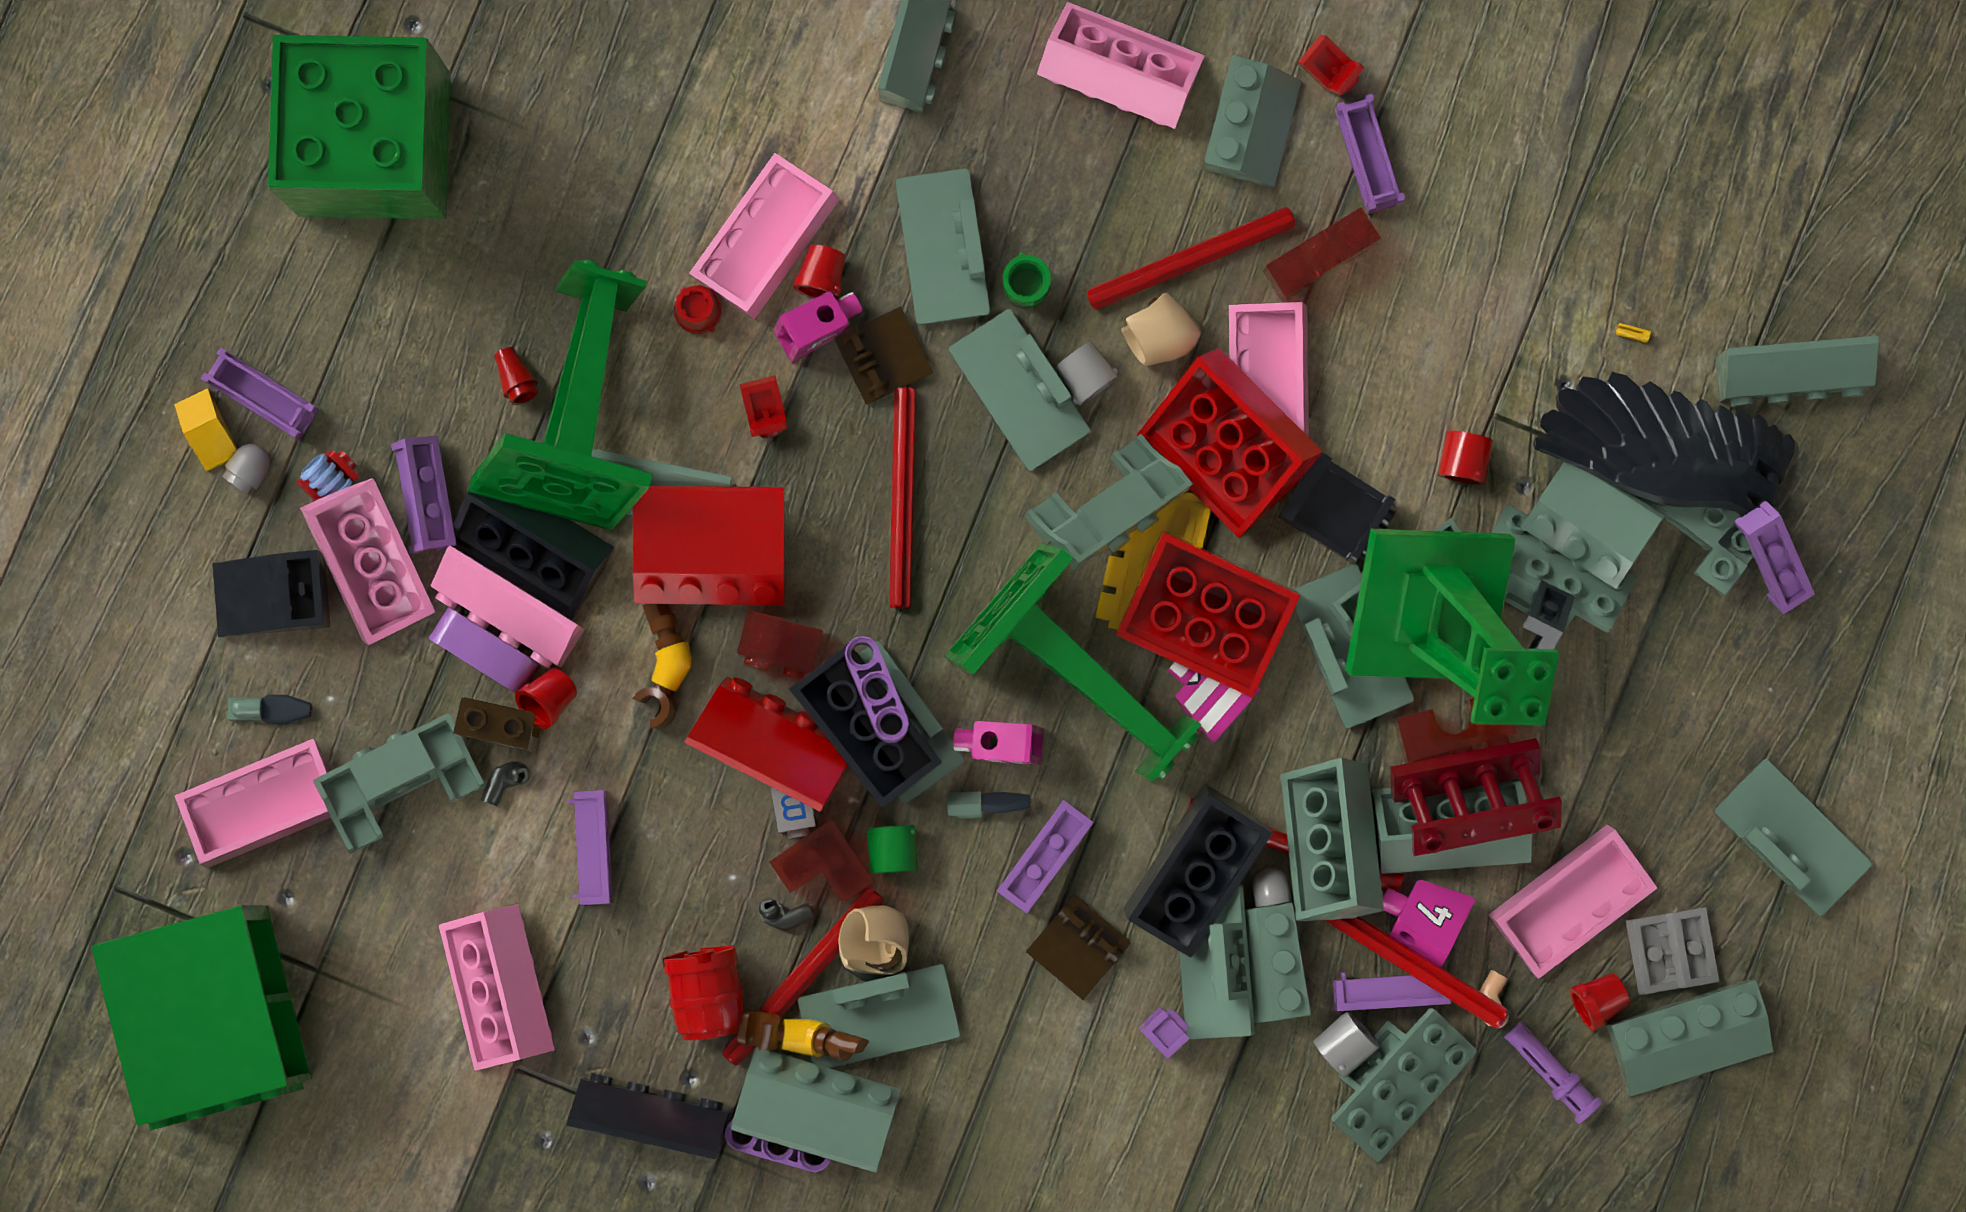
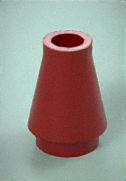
(516, 379)

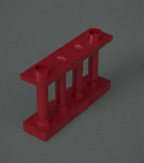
(1469, 770)

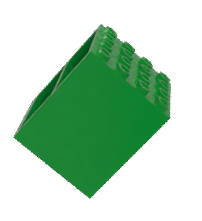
(359, 127)
(202, 1016)

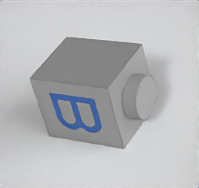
(792, 815)

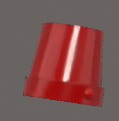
(820, 272)
(697, 309)
(547, 697)
(1599, 1000)

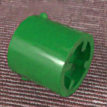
(1026, 281)
(892, 849)

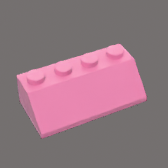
(1120, 65)
(505, 607)
(496, 987)

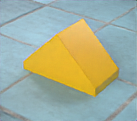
(205, 429)

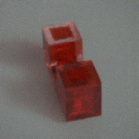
(1321, 253)
(1424, 739)

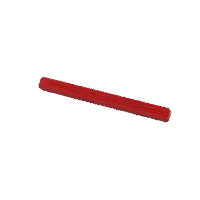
(1190, 258)
(902, 498)
(1422, 969)
(803, 975)

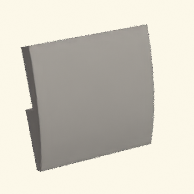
(1672, 951)

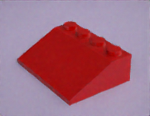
(1230, 441)
(710, 545)
(1207, 613)
(769, 742)

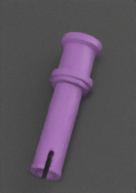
(1564, 1084)

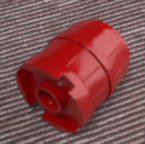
(705, 992)

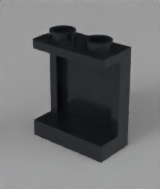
(1337, 509)
(1548, 615)

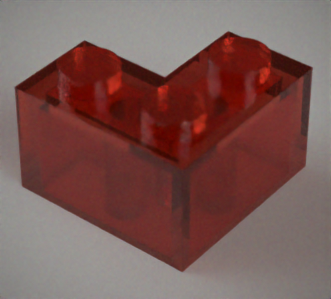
(779, 643)
(826, 853)

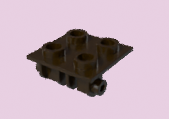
(883, 355)
(1078, 947)

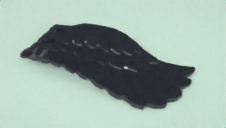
(1666, 445)

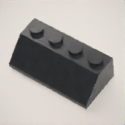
(532, 550)
(838, 711)
(1197, 871)
(649, 1117)

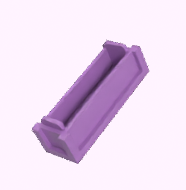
(1368, 155)
(260, 394)
(424, 493)
(1776, 557)
(593, 847)
(1045, 856)
(1383, 993)
(1165, 1031)

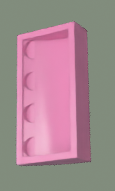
(764, 236)
(1272, 350)
(255, 804)
(1573, 901)

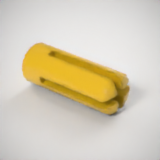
(1633, 333)

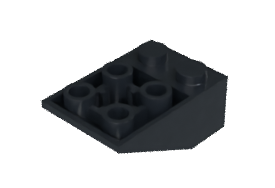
(271, 594)

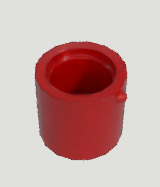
(1465, 457)

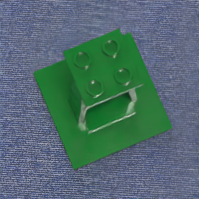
(561, 472)
(1435, 612)
(1017, 616)

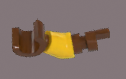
(672, 663)
(797, 1036)

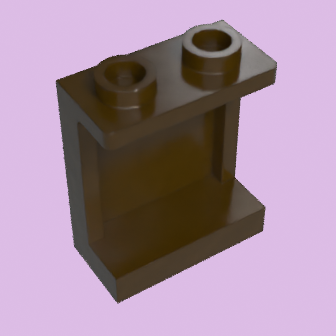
(497, 725)

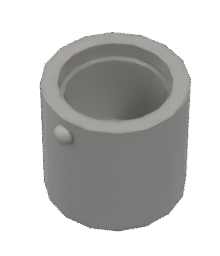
(1085, 373)
(1346, 1043)

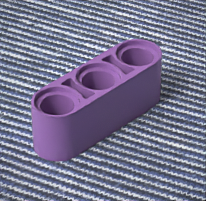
(483, 650)
(876, 670)
(761, 1148)

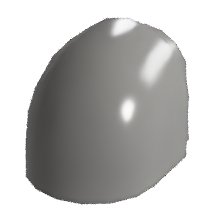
(247, 467)
(1270, 887)

